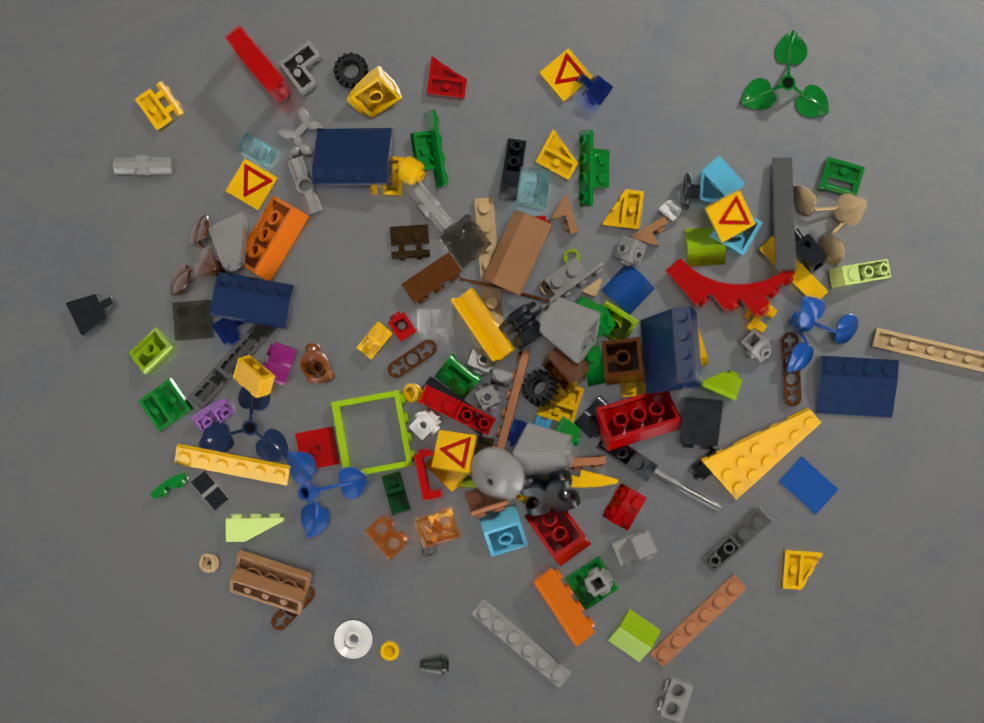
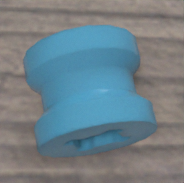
(543, 422)

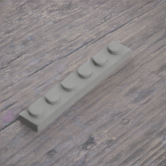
(521, 643)

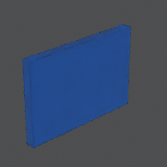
(808, 485)

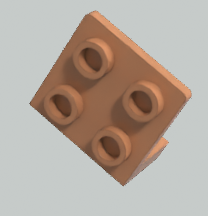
(480, 503)

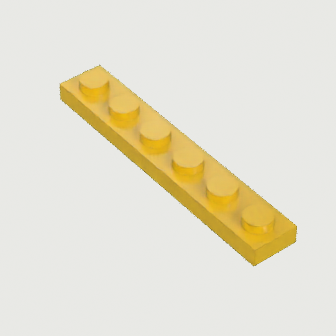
(232, 464)

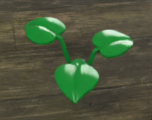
(760, 95)

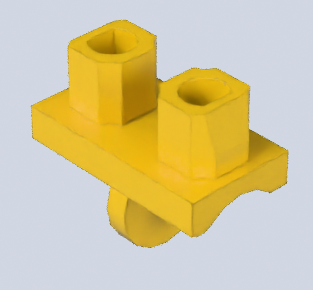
(755, 322)
(374, 340)

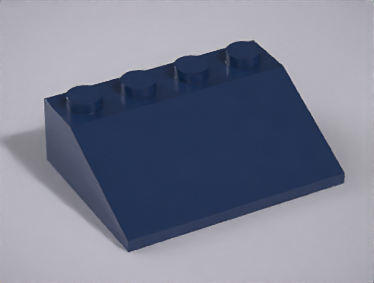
(353, 157)
(671, 350)
(856, 386)

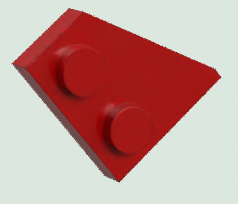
(445, 81)

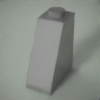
(231, 241)

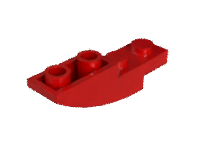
(456, 409)

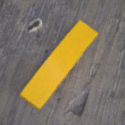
(803, 278)
(590, 479)

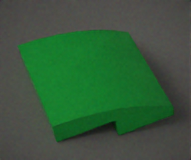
(165, 404)
(577, 583)

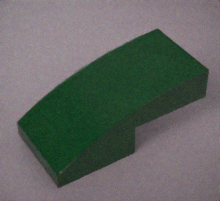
(396, 493)

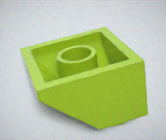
(724, 384)

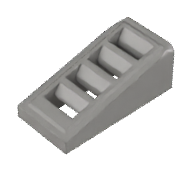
(501, 378)

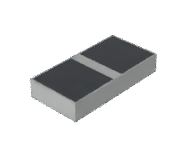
(210, 490)

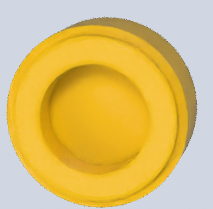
(412, 392)
(389, 650)

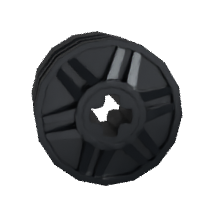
(525, 324)

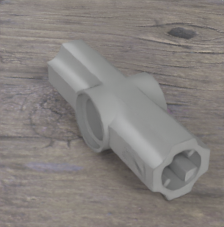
(143, 165)
(310, 197)
(429, 206)

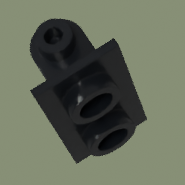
(700, 468)

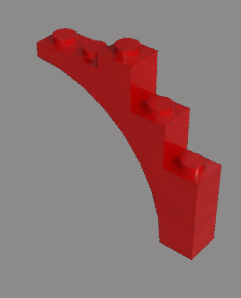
(753, 296)

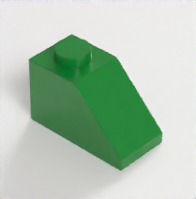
(606, 321)
(596, 367)
(567, 427)

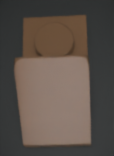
(564, 210)
(646, 234)

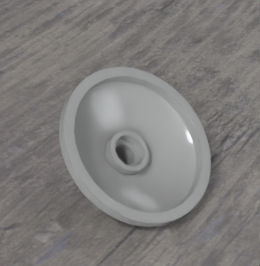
(502, 469)

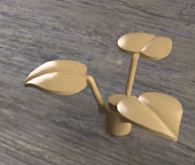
(849, 211)

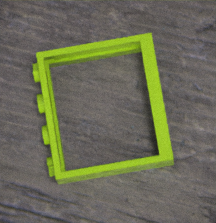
(403, 420)

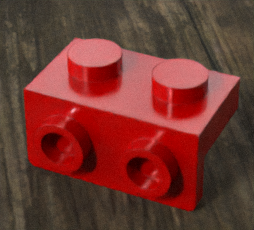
(624, 506)

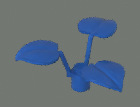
(810, 311)
(316, 518)

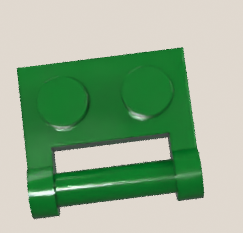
(843, 172)
(457, 377)

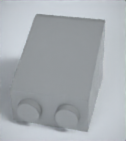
(570, 327)
(543, 450)

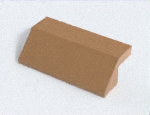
(517, 252)
(270, 582)

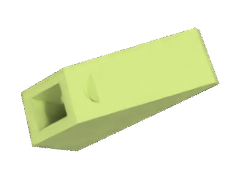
(859, 273)
(243, 529)

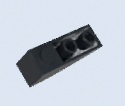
(511, 170)
(631, 459)

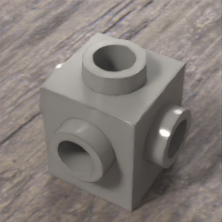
(630, 251)
(757, 345)
(479, 362)
(495, 394)
(594, 586)

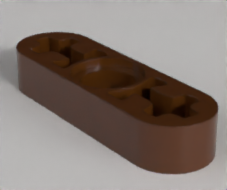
(397, 362)
(287, 621)

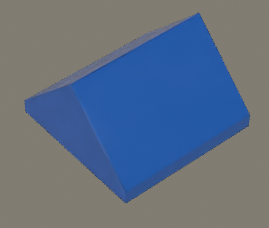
(628, 289)

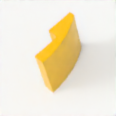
(563, 405)

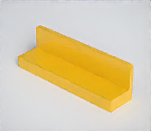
(483, 325)

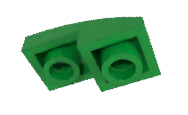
(174, 482)

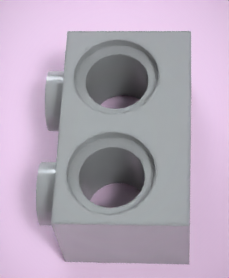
(680, 700)

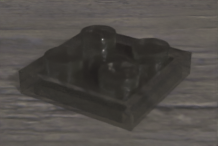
(465, 241)
(192, 320)

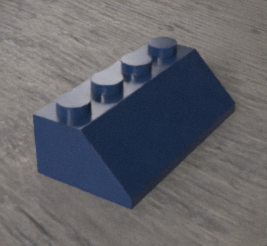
(252, 300)

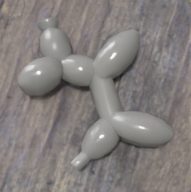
(296, 136)

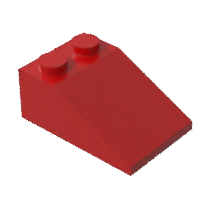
(559, 534)

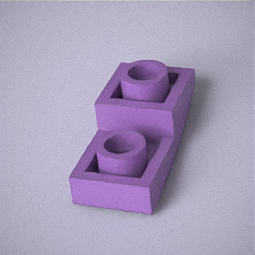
(216, 411)

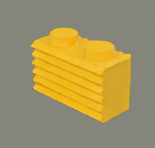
(253, 376)

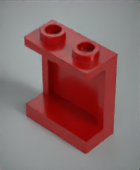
(423, 477)

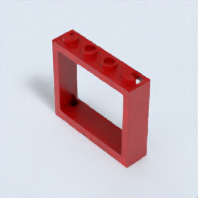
(259, 64)

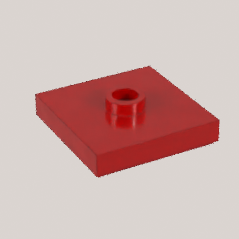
(319, 444)

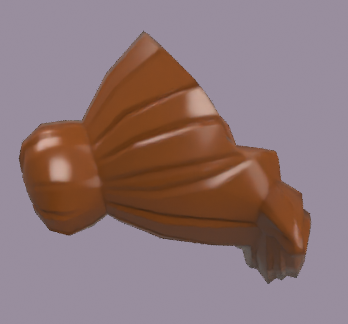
(316, 365)

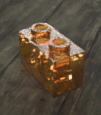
(437, 528)
(382, 540)

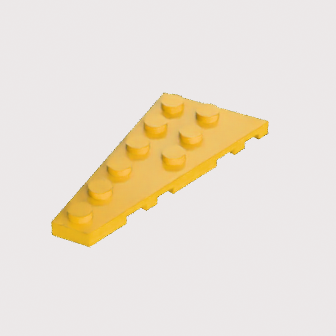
(756, 454)

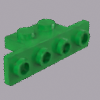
(428, 149)
(593, 168)

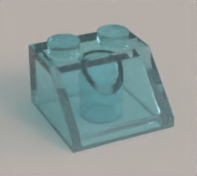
(533, 188)

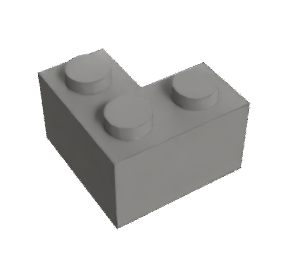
(297, 66)
(635, 546)

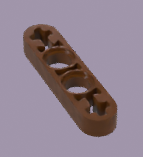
(786, 393)

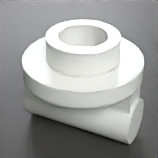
(670, 209)

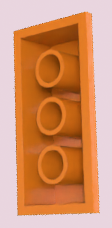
(273, 237)
(563, 605)

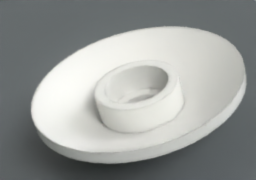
(353, 649)

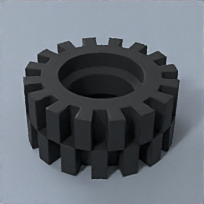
(347, 59)
(531, 383)

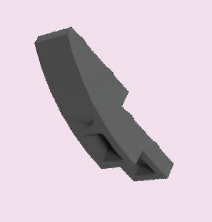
(736, 539)

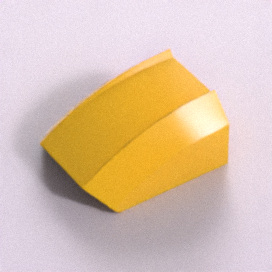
(374, 93)

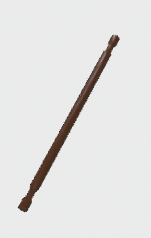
(502, 289)

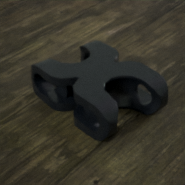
(550, 493)

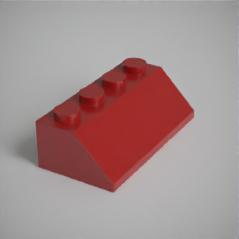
(637, 419)

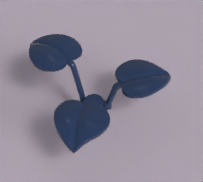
(270, 446)

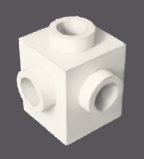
(426, 423)

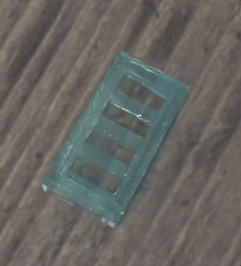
(271, 156)

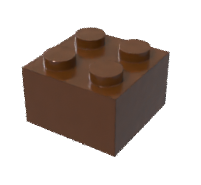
(623, 360)
(565, 370)

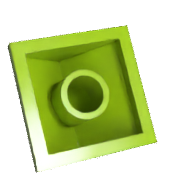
(703, 249)
(624, 322)
(152, 351)
(634, 635)

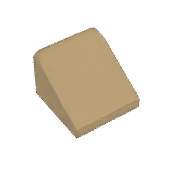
(592, 289)

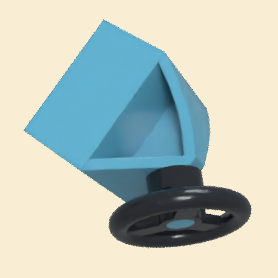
(714, 183)

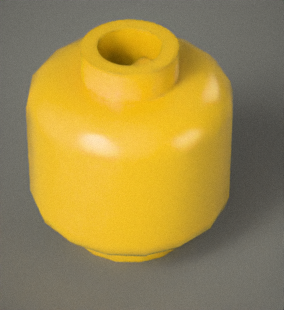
(410, 170)

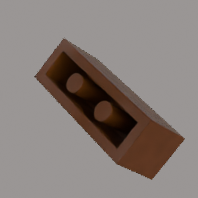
(432, 278)

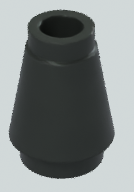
(435, 665)

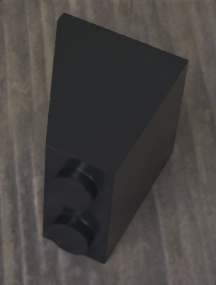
(700, 422)

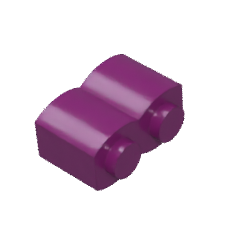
(280, 361)

